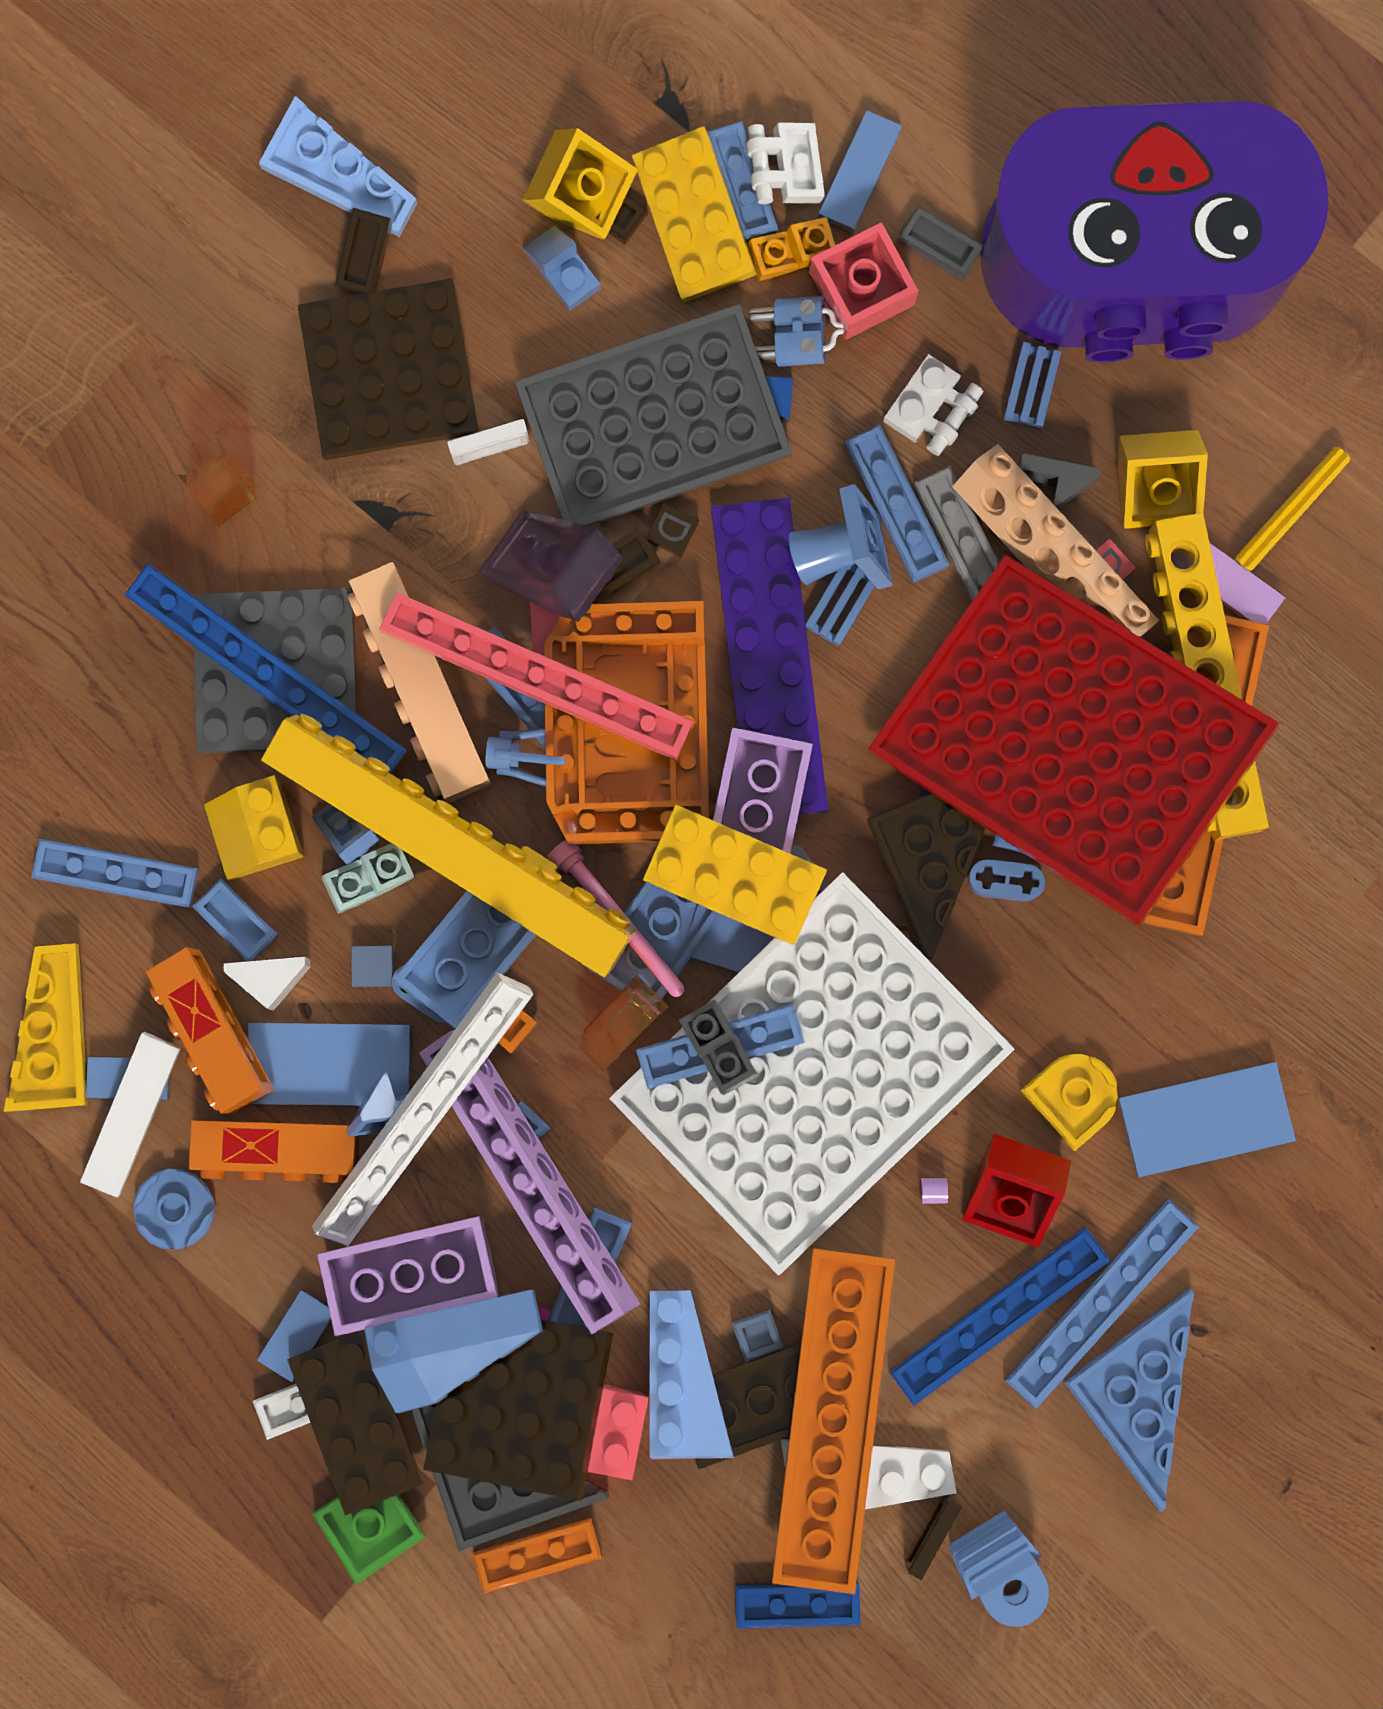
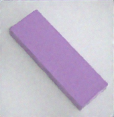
(1239, 588)

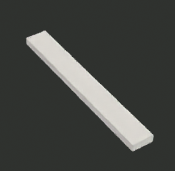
(422, 1109)

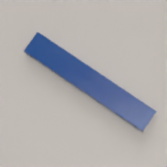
(999, 1316)

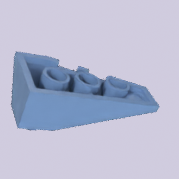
(439, 1350)

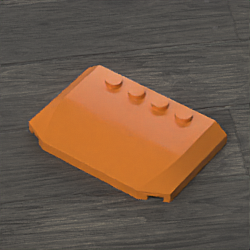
(608, 783)

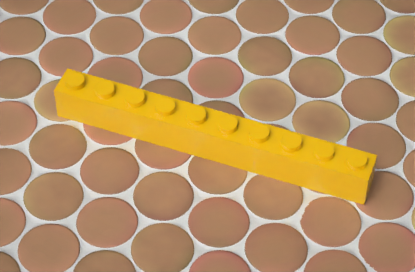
(449, 844)

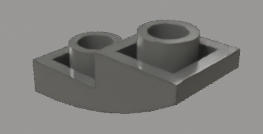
(718, 1047)

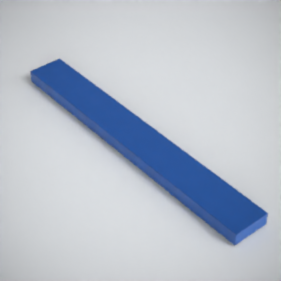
(256, 664)

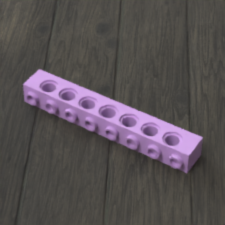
(540, 1196)

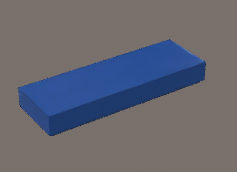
(792, 1606)

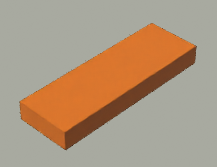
(537, 1554)

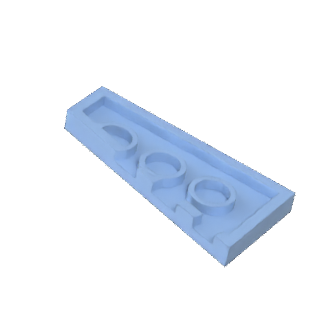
(326, 165)
(683, 1394)

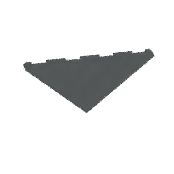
(488, 1510)

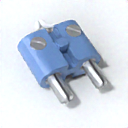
(799, 330)

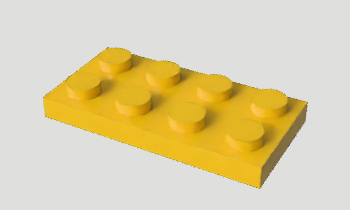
(694, 214)
(735, 875)

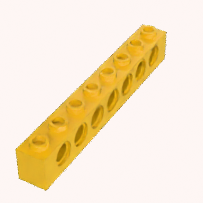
(1190, 537)

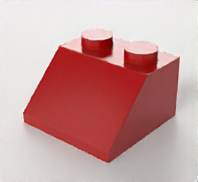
(1017, 1190)

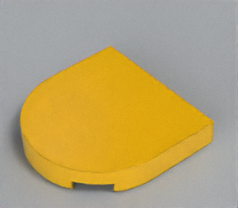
(1074, 1096)

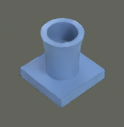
(843, 544)

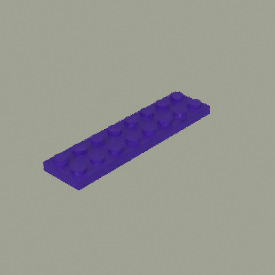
(768, 631)

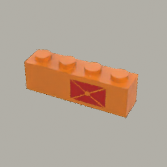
(209, 1031)
(273, 1149)

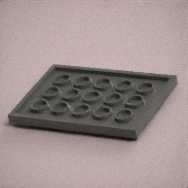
(653, 418)

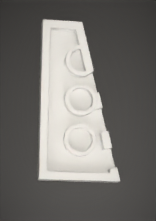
(904, 1474)

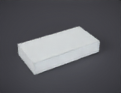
(489, 442)

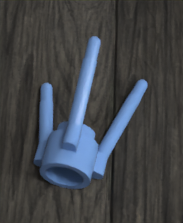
(504, 755)

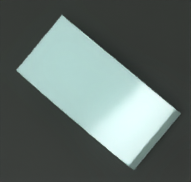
(367, 877)

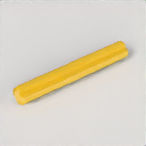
(1292, 508)

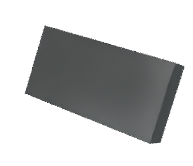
(940, 243)

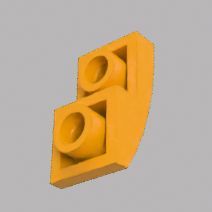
(791, 249)

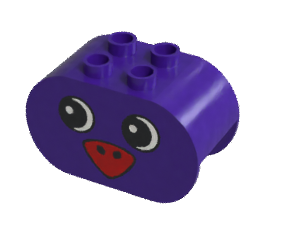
(1152, 225)

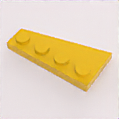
(51, 1042)

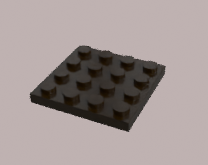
(388, 369)
(526, 1415)

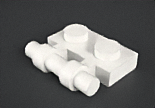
(797, 159)
(922, 399)

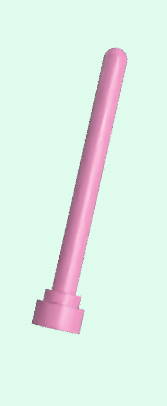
(570, 860)

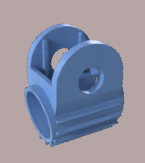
(993, 1557)

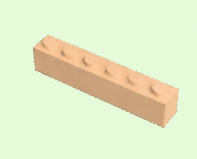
(422, 691)

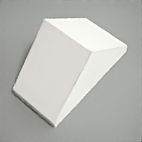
(268, 979)

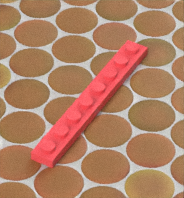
(536, 676)

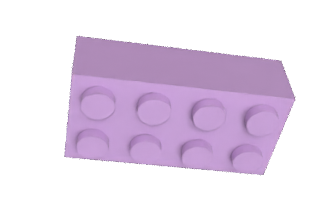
(763, 786)
(408, 1275)

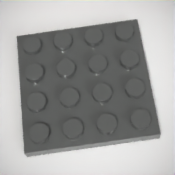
(302, 628)

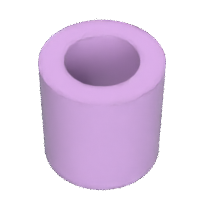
(934, 1190)

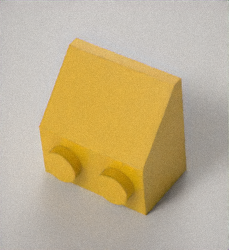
(579, 181)
(1161, 476)
(253, 828)

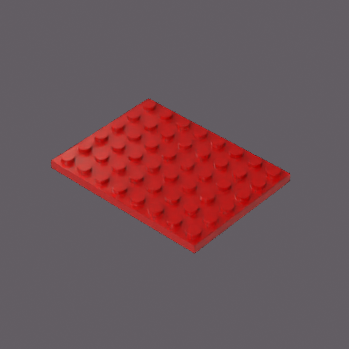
(1073, 739)

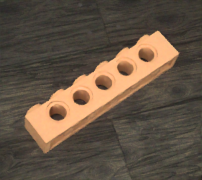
(1047, 540)

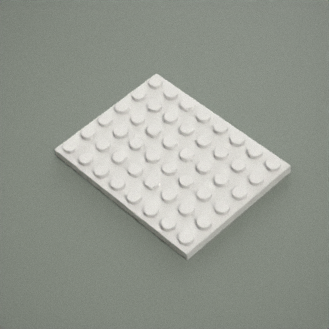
(827, 1117)

